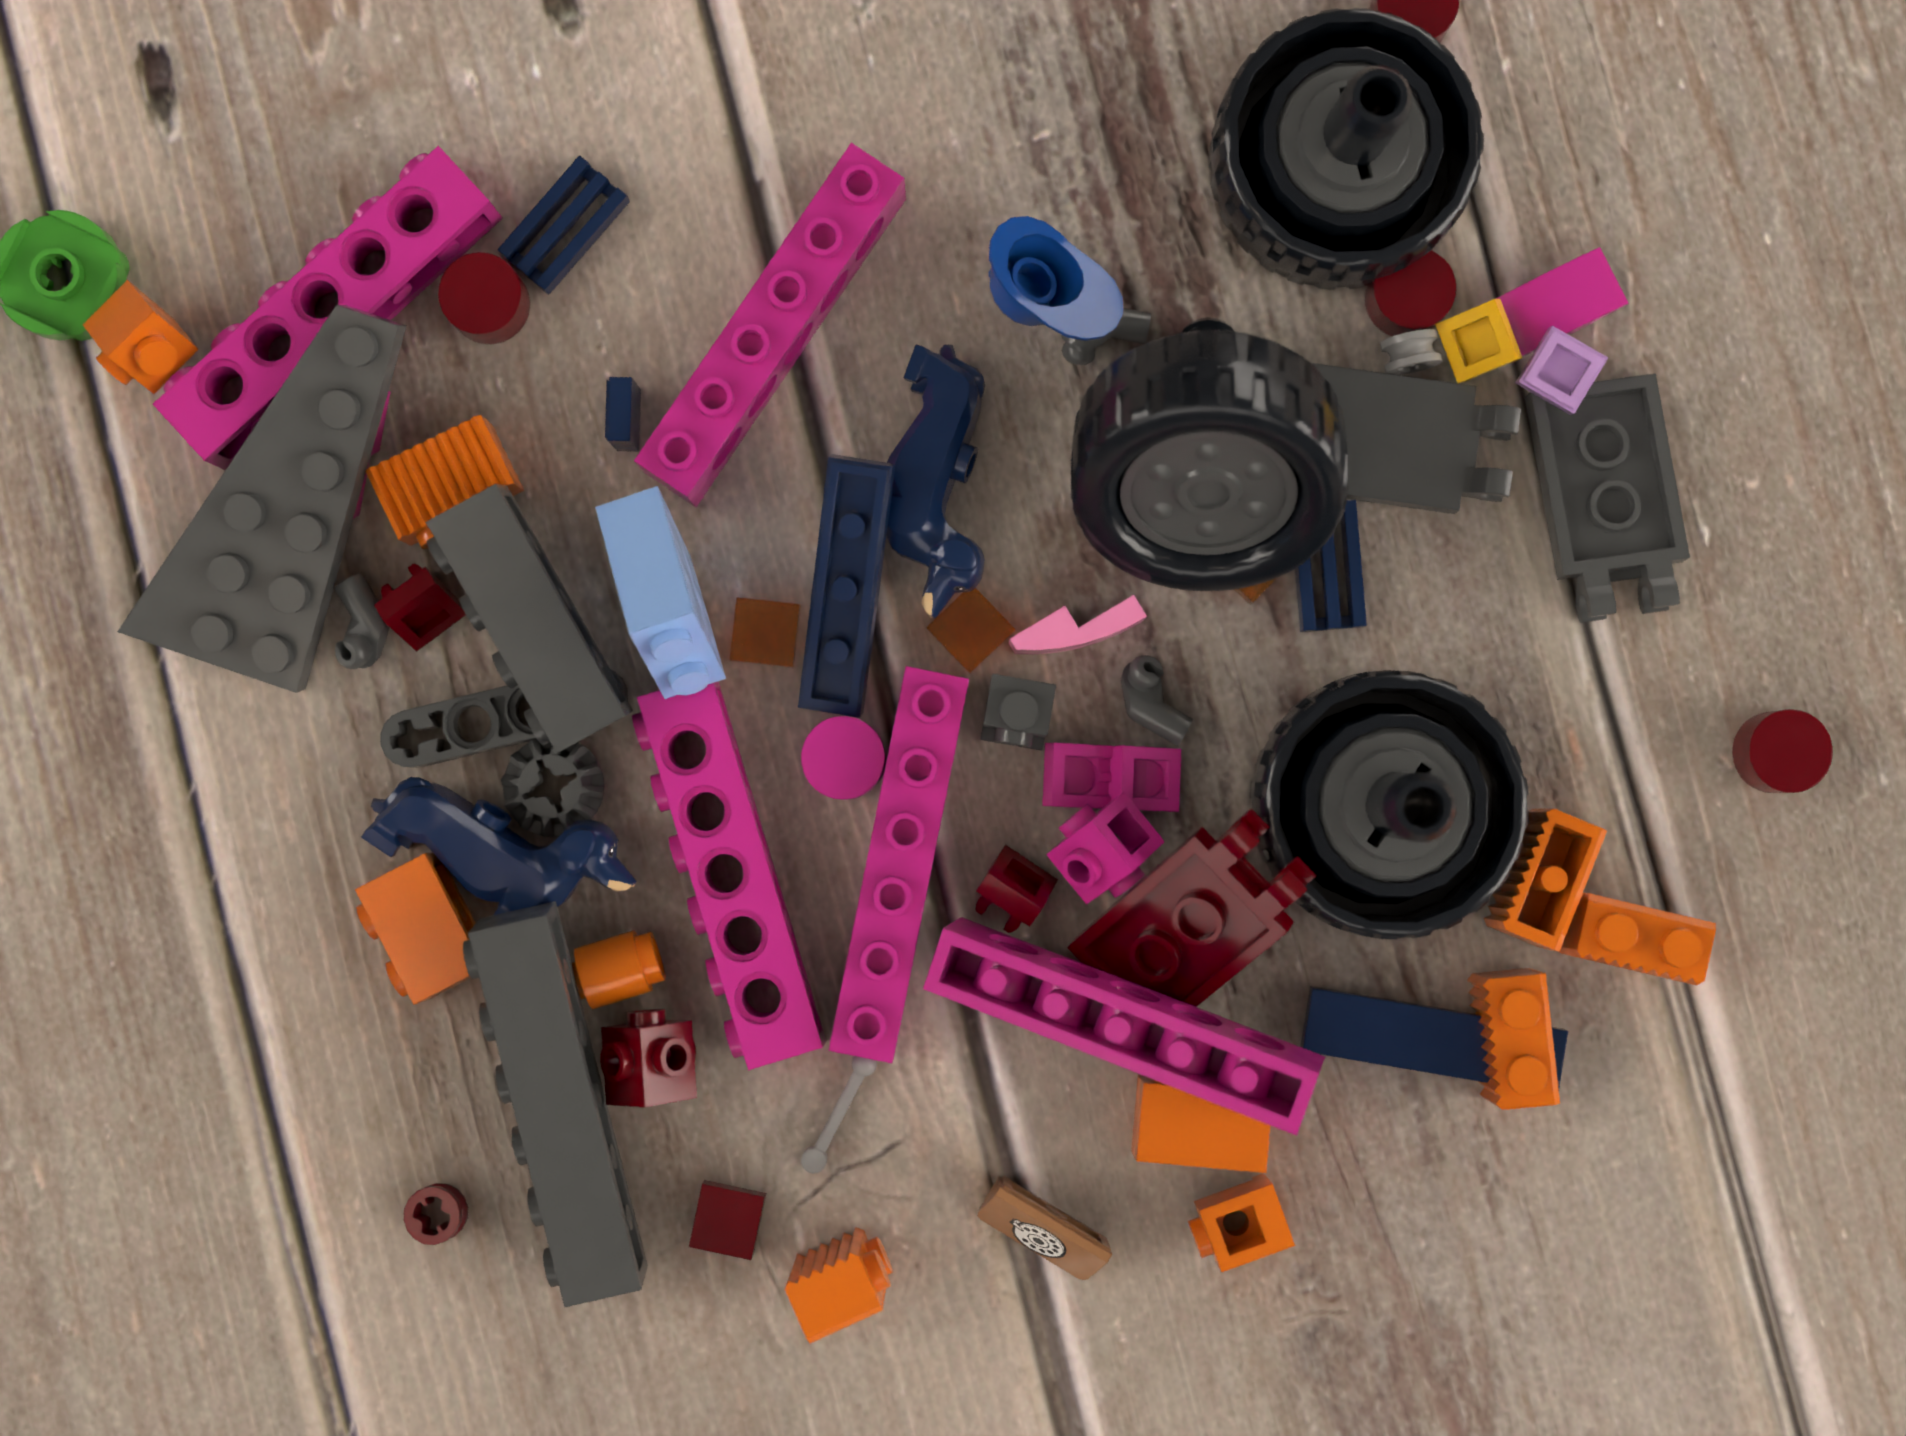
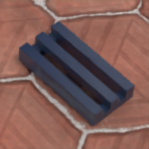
(547, 208)
(1353, 576)

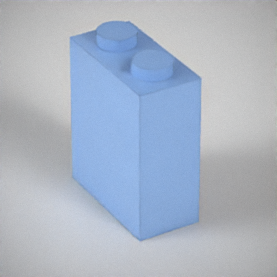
(660, 593)

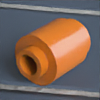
(617, 968)

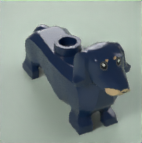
(927, 465)
(489, 855)

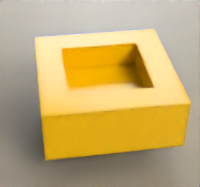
(1478, 340)

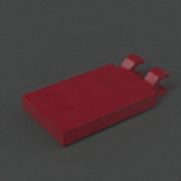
(1195, 916)

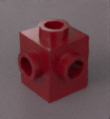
(648, 1060)

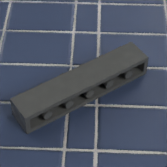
(557, 1104)

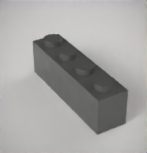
(528, 617)

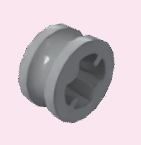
(1411, 352)

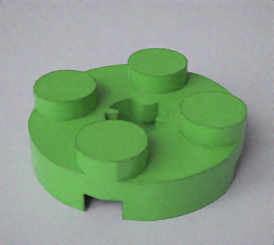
(30, 251)

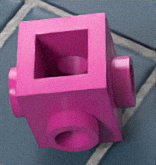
(1093, 855)

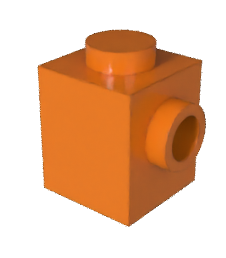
(138, 339)

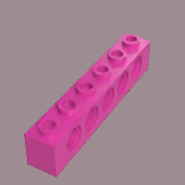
(411, 264)
(773, 325)
(899, 865)
(1125, 1024)
(753, 1034)

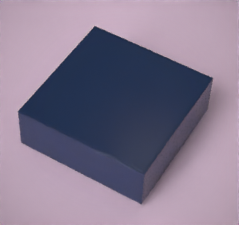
(623, 413)

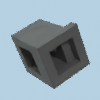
(1018, 712)

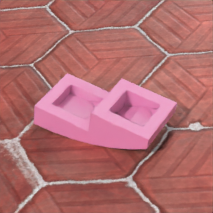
(1060, 632)

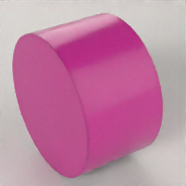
(843, 758)

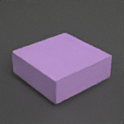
(1561, 370)

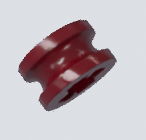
(419, 1224)

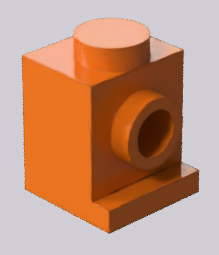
(1263, 1230)

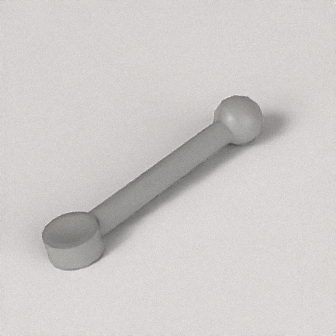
(815, 1157)

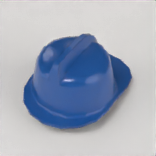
(1051, 282)

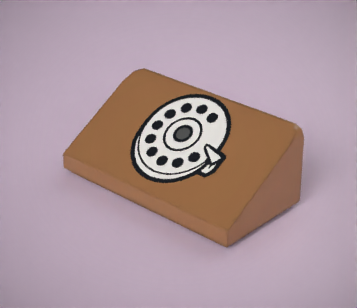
(1044, 1229)

